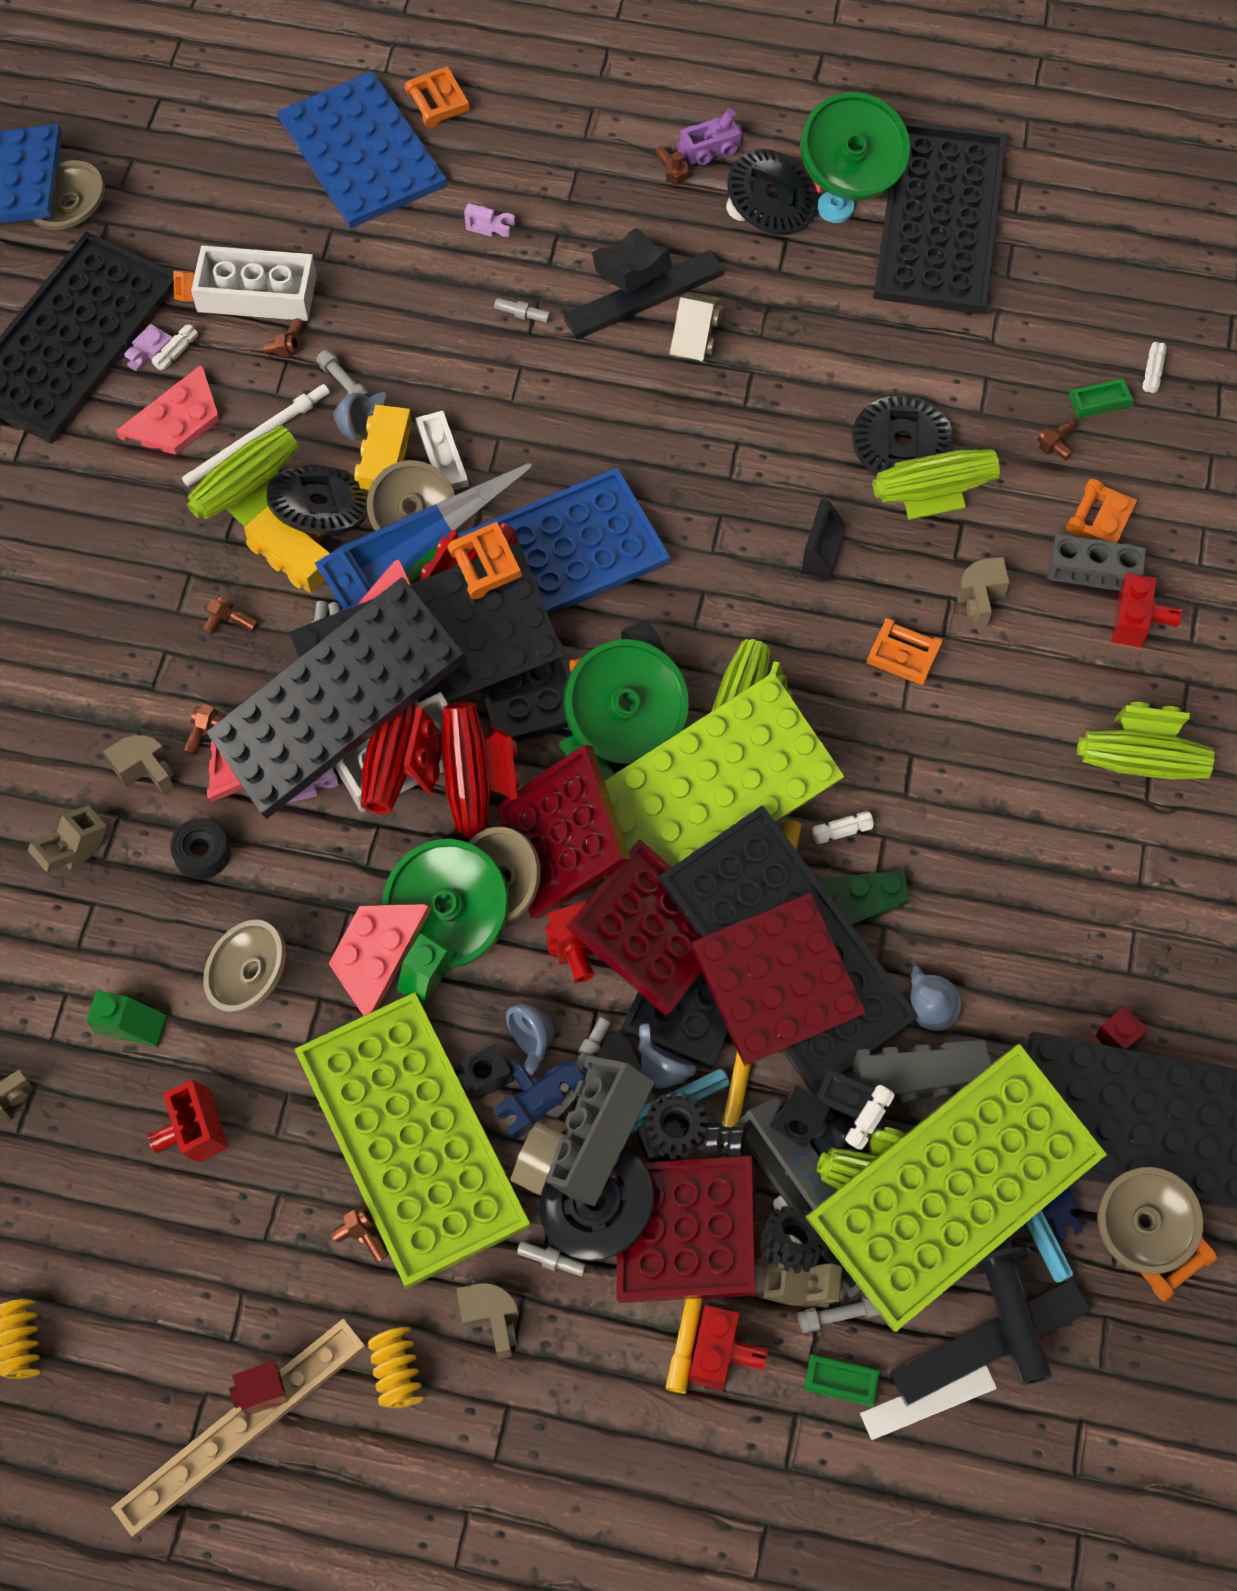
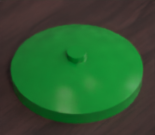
(854, 146)
(625, 700)
(462, 890)

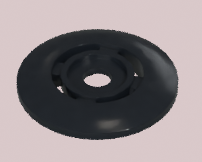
(784, 174)
(875, 432)
(290, 502)
(613, 1226)

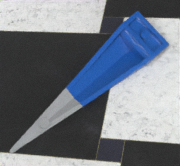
(361, 563)

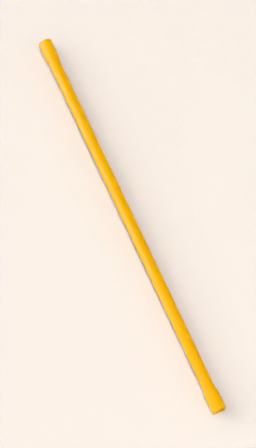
(682, 1358)

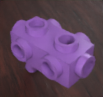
(711, 139)

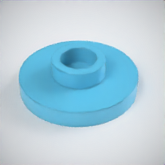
(835, 208)

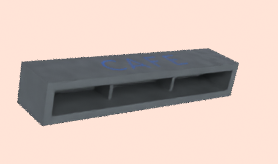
(790, 1170)

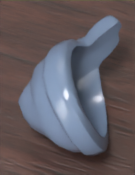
(353, 413)
(934, 1000)
(532, 1032)
(661, 1065)

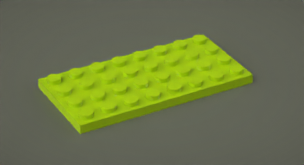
(720, 771)
(411, 1140)
(955, 1187)

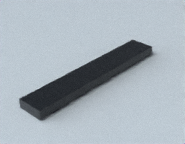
(621, 305)
(983, 1345)

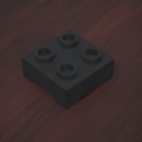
(632, 261)

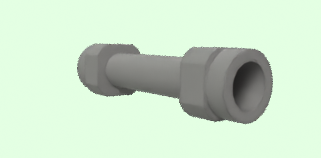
(330, 364)
(811, 1320)

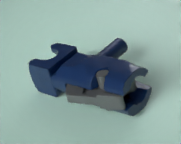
(547, 1096)

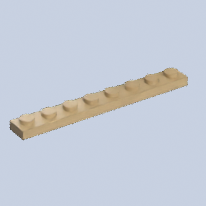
(234, 1432)

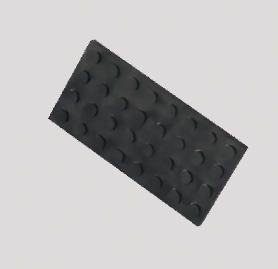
(942, 220)
(75, 333)
(498, 633)
(335, 697)
(756, 870)
(1148, 1112)

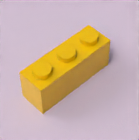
(385, 444)
(286, 549)

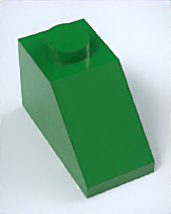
(425, 967)
(125, 1019)

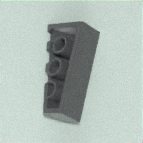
(922, 1070)
(598, 1127)

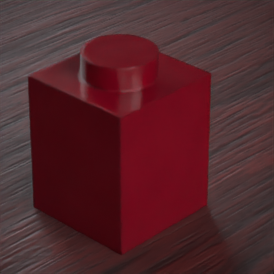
(1122, 1030)
(258, 1388)

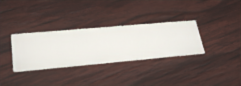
(895, 1414)

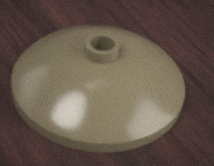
(76, 195)
(404, 483)
(516, 856)
(244, 966)
(1173, 1220)

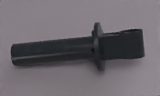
(1015, 1311)

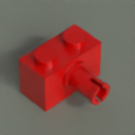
(1138, 609)
(566, 945)
(193, 1123)
(719, 1349)

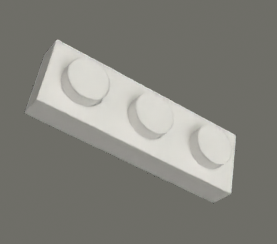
(441, 448)

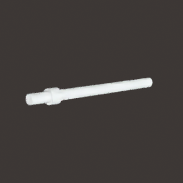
(301, 405)

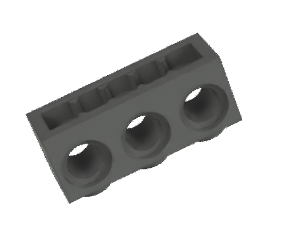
(1084, 571)

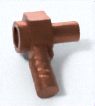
(675, 166)
(287, 343)
(1052, 439)
(222, 609)
(204, 719)
(359, 1224)

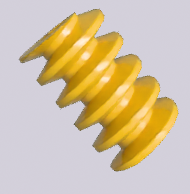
(15, 1341)
(393, 1368)

